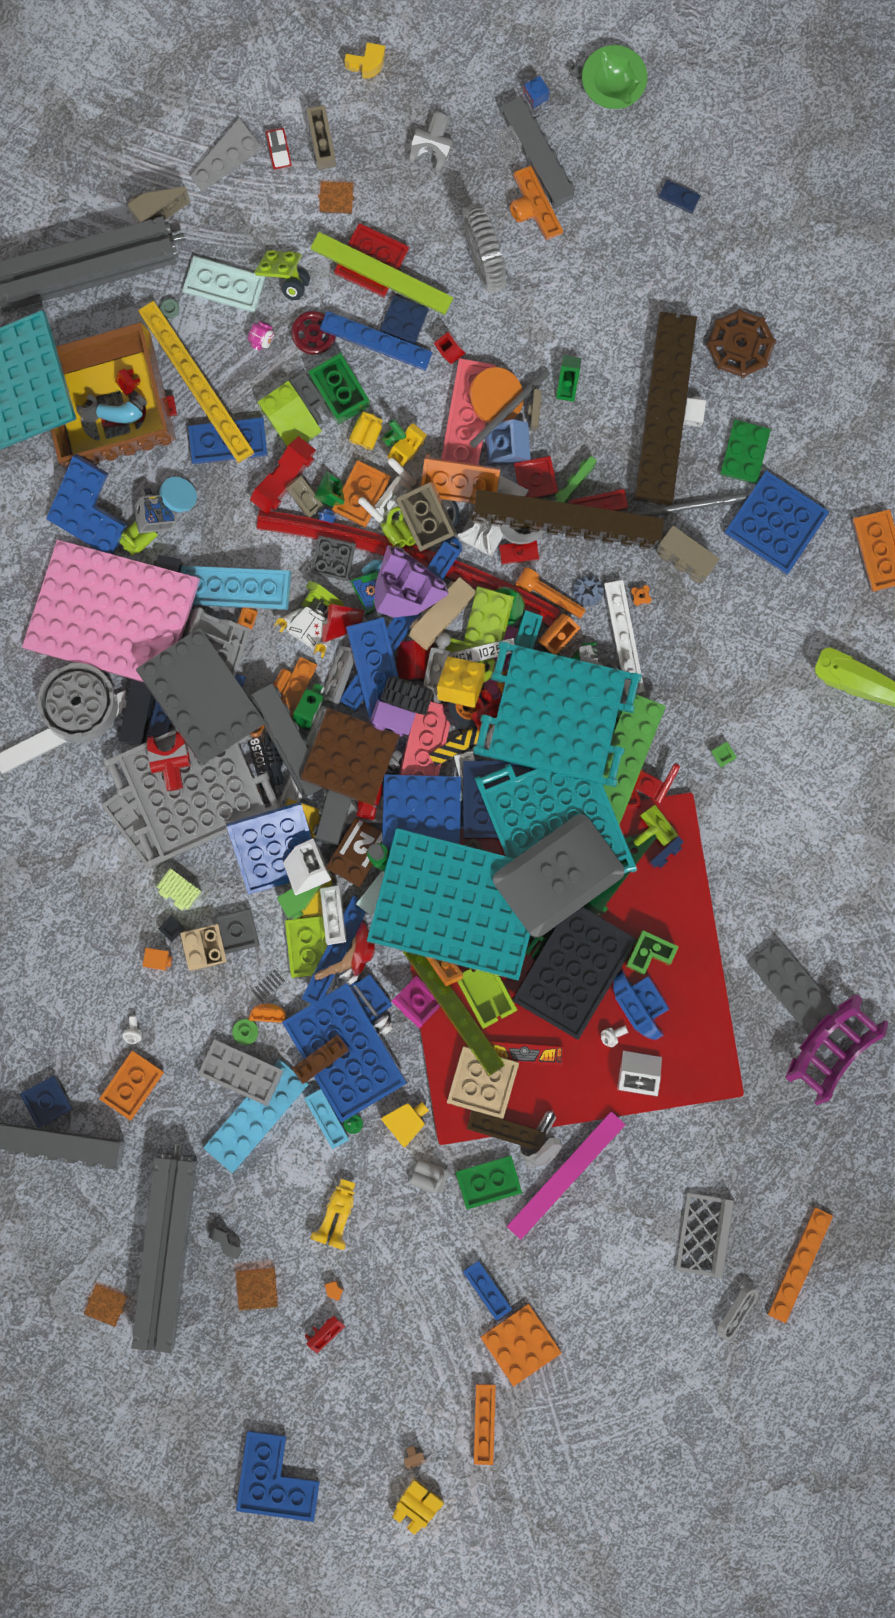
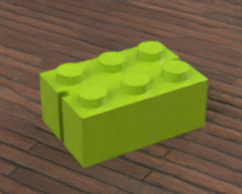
(486, 996)

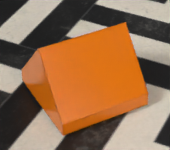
(247, 617)

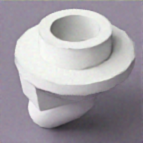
(132, 1035)
(609, 1036)

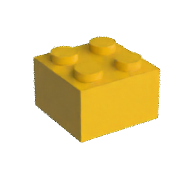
(461, 681)

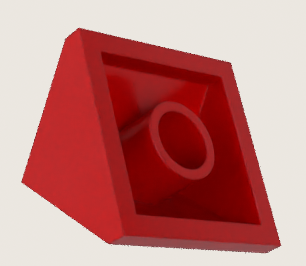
(412, 660)

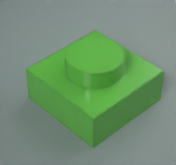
(723, 754)

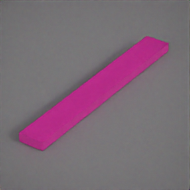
(565, 1175)

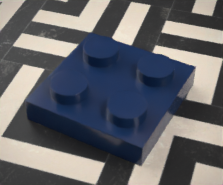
(404, 320)
(46, 1101)

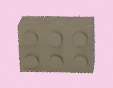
(426, 516)
(687, 555)

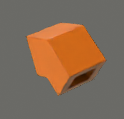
(333, 1290)

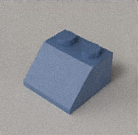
(508, 443)

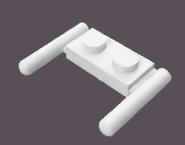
(399, 487)

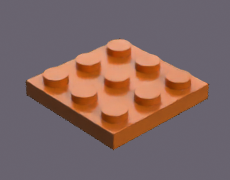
(520, 1345)

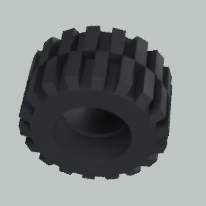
(407, 695)

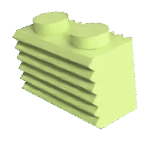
(178, 889)

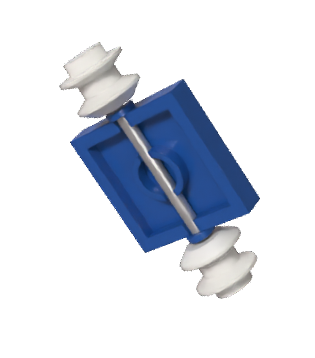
(371, 998)

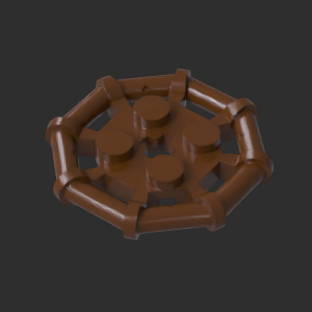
(744, 353)

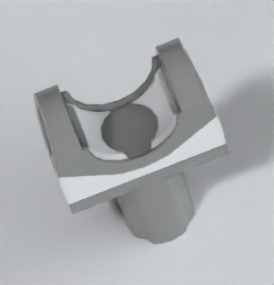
(432, 141)

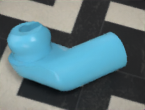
(372, 566)

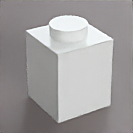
(694, 411)

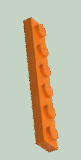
(800, 1265)

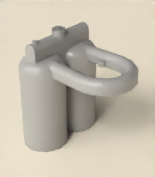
(429, 1177)

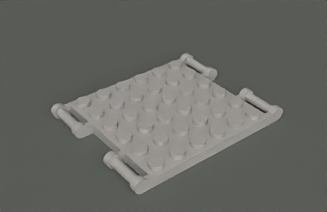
(197, 813)

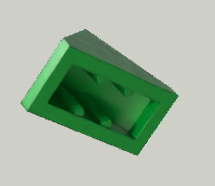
(330, 490)

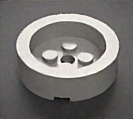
(82, 721)

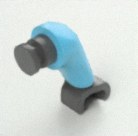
(124, 414)

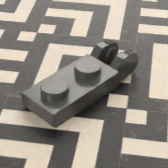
(310, 396)

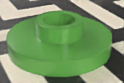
(245, 1032)

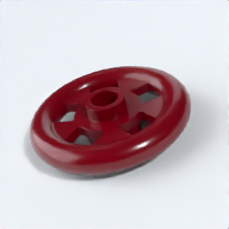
(302, 344)

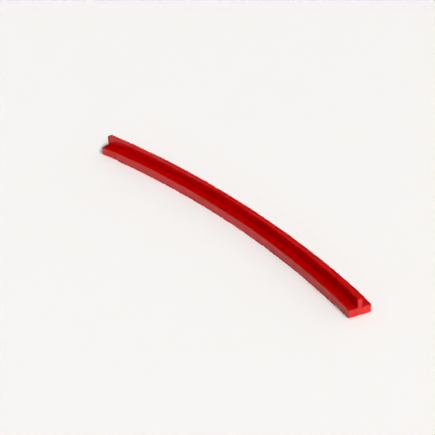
(378, 544)

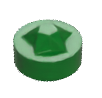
(353, 1124)

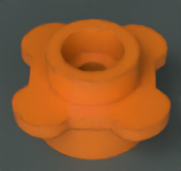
(636, 595)

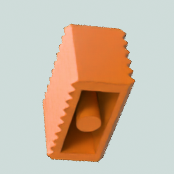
(558, 634)

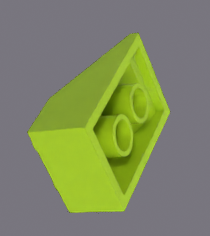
(288, 414)

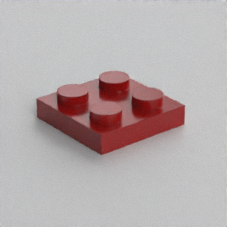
(536, 477)

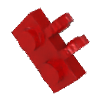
(489, 710)

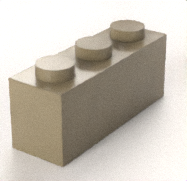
(321, 137)

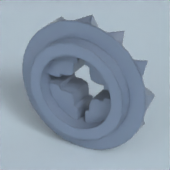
(587, 599)

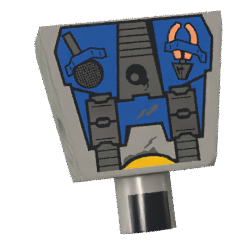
(153, 514)

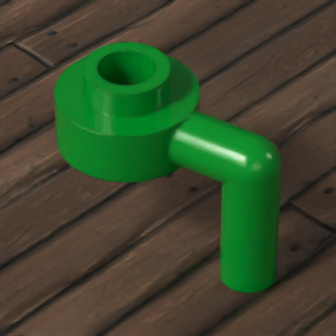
(393, 435)

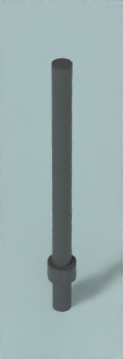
(534, 383)
(726, 499)

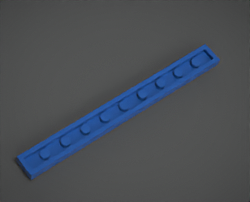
(401, 625)

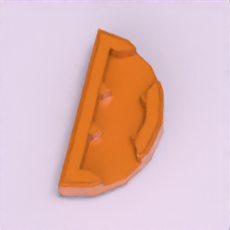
(267, 1013)

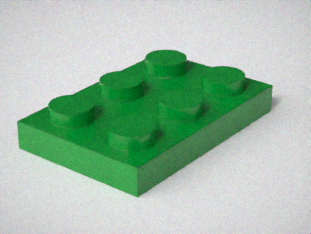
(745, 452)
(488, 1182)

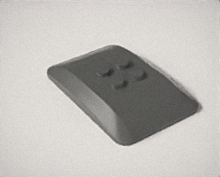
(558, 875)

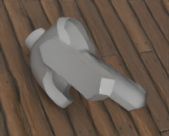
(549, 1149)

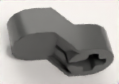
(227, 1247)

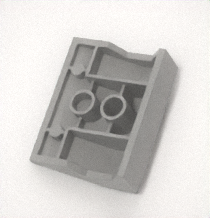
(224, 635)

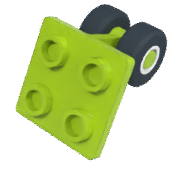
(284, 265)

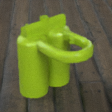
(397, 530)
(134, 541)

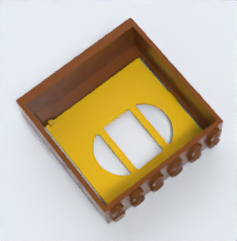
(91, 369)

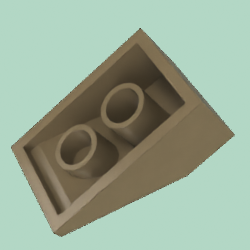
(158, 204)

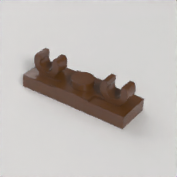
(320, 1059)

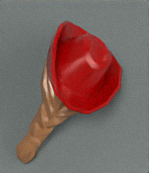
(355, 958)

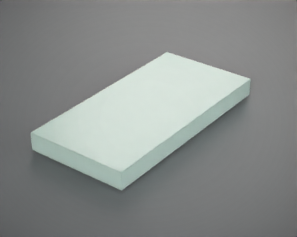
(223, 284)

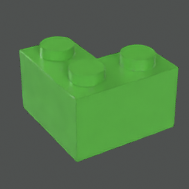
(650, 947)

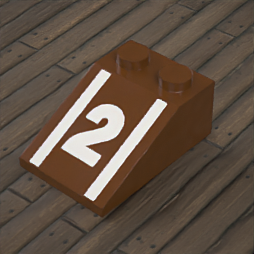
(351, 857)

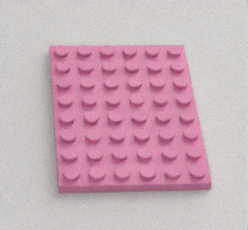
(108, 610)

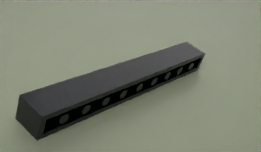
(138, 697)

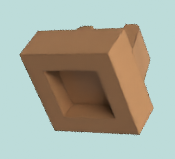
(414, 1459)

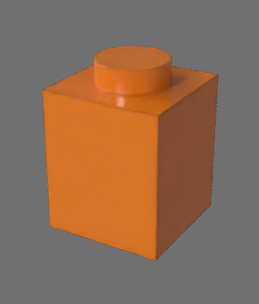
(157, 959)

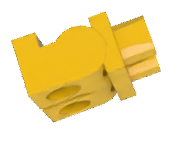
(414, 1507)

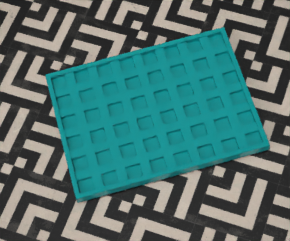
(31, 381)
(445, 906)

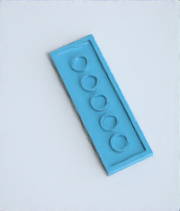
(241, 587)
(253, 1121)

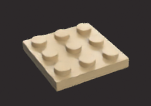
(477, 1090)

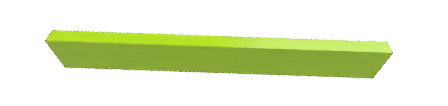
(381, 273)

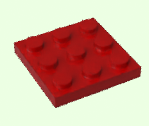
(378, 247)

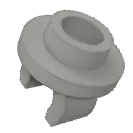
(395, 761)

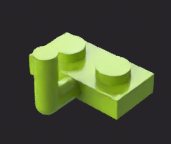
(317, 591)
(657, 825)

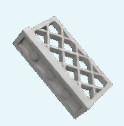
(722, 1239)

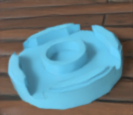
(178, 494)

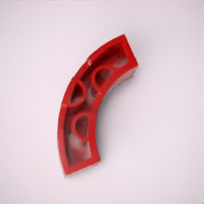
(291, 464)

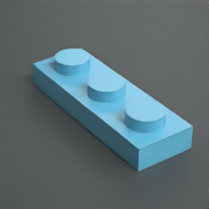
(326, 1119)

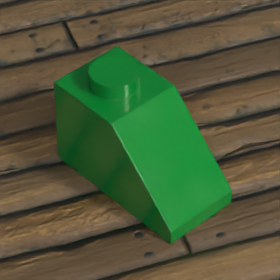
(568, 378)

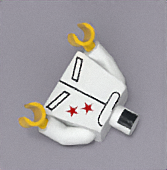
(306, 626)

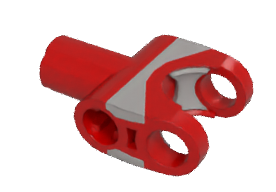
(169, 761)

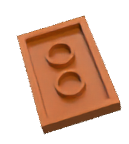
(362, 482)
(131, 1085)

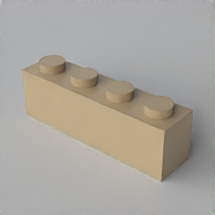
(442, 613)

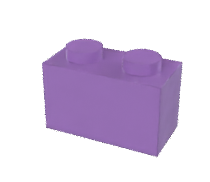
(392, 717)

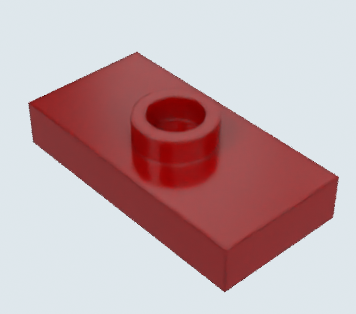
(518, 553)

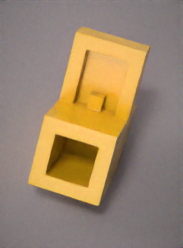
(370, 64)
(407, 448)

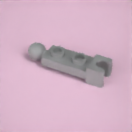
(436, 663)

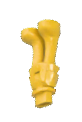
(339, 1202)

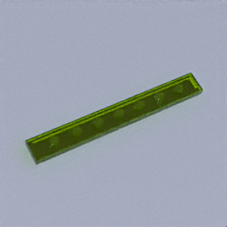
(457, 1014)

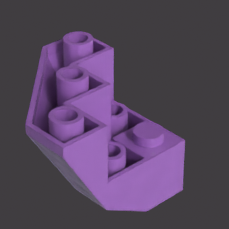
(405, 585)

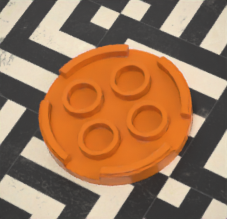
(493, 391)

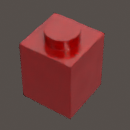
(449, 348)

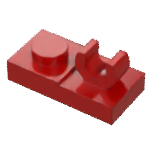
(326, 1333)

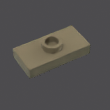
(534, 410)

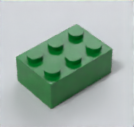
(339, 388)

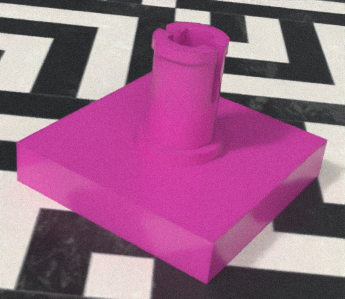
(416, 1002)

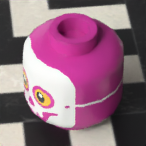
(260, 335)

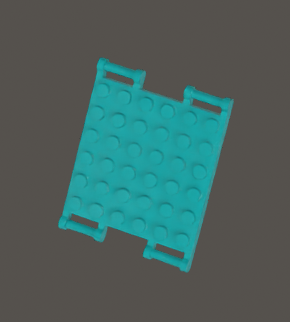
(557, 714)
(542, 801)

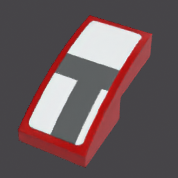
(278, 148)

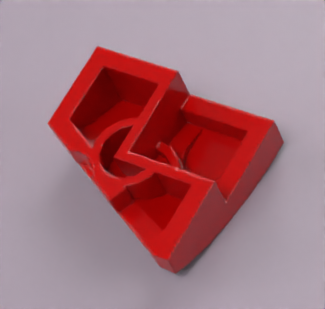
(338, 619)

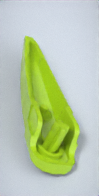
(854, 678)

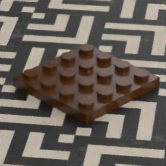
(350, 757)

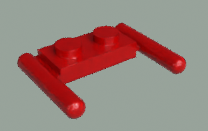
(654, 786)

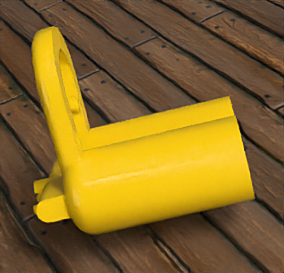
(366, 430)

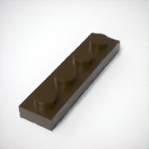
(506, 1130)

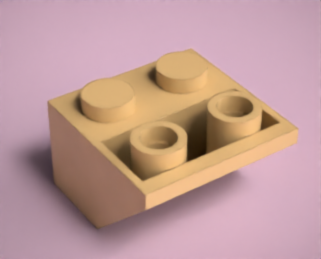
(203, 947)

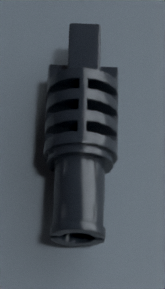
(273, 760)

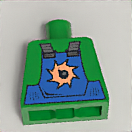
(365, 591)

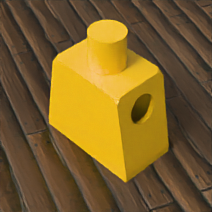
(405, 1122)

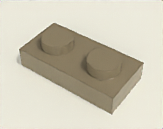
(303, 496)

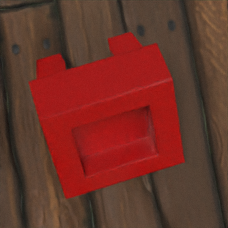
(125, 381)

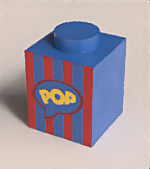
(536, 92)

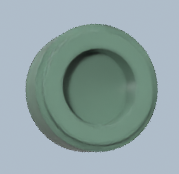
(170, 308)

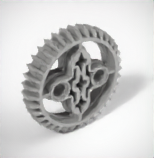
(484, 248)

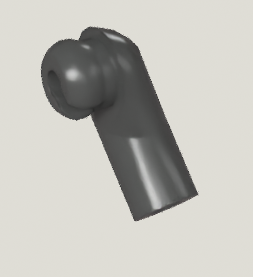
(576, 71)

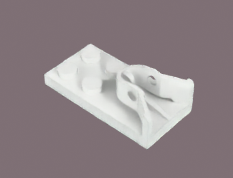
(485, 536)

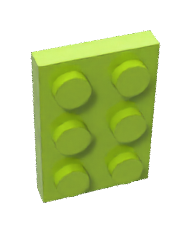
(488, 617)
(305, 945)

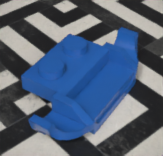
(640, 1004)

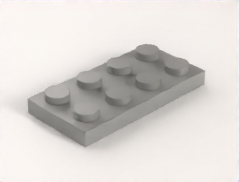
(128, 819)
(241, 1072)

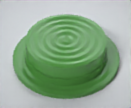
(614, 77)

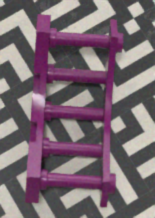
(820, 1035)

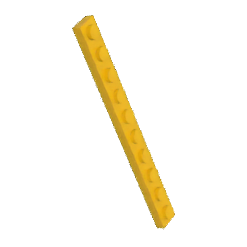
(196, 382)

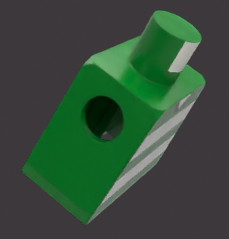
(305, 712)

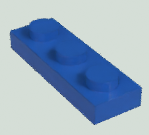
(487, 1290)

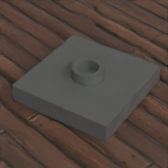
(237, 931)

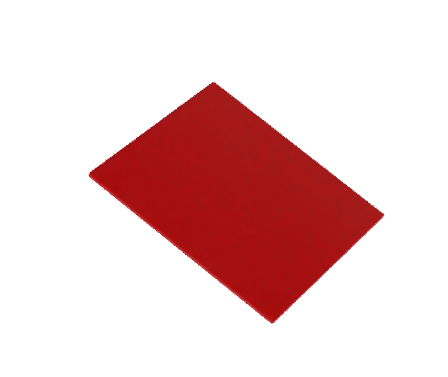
(698, 1031)

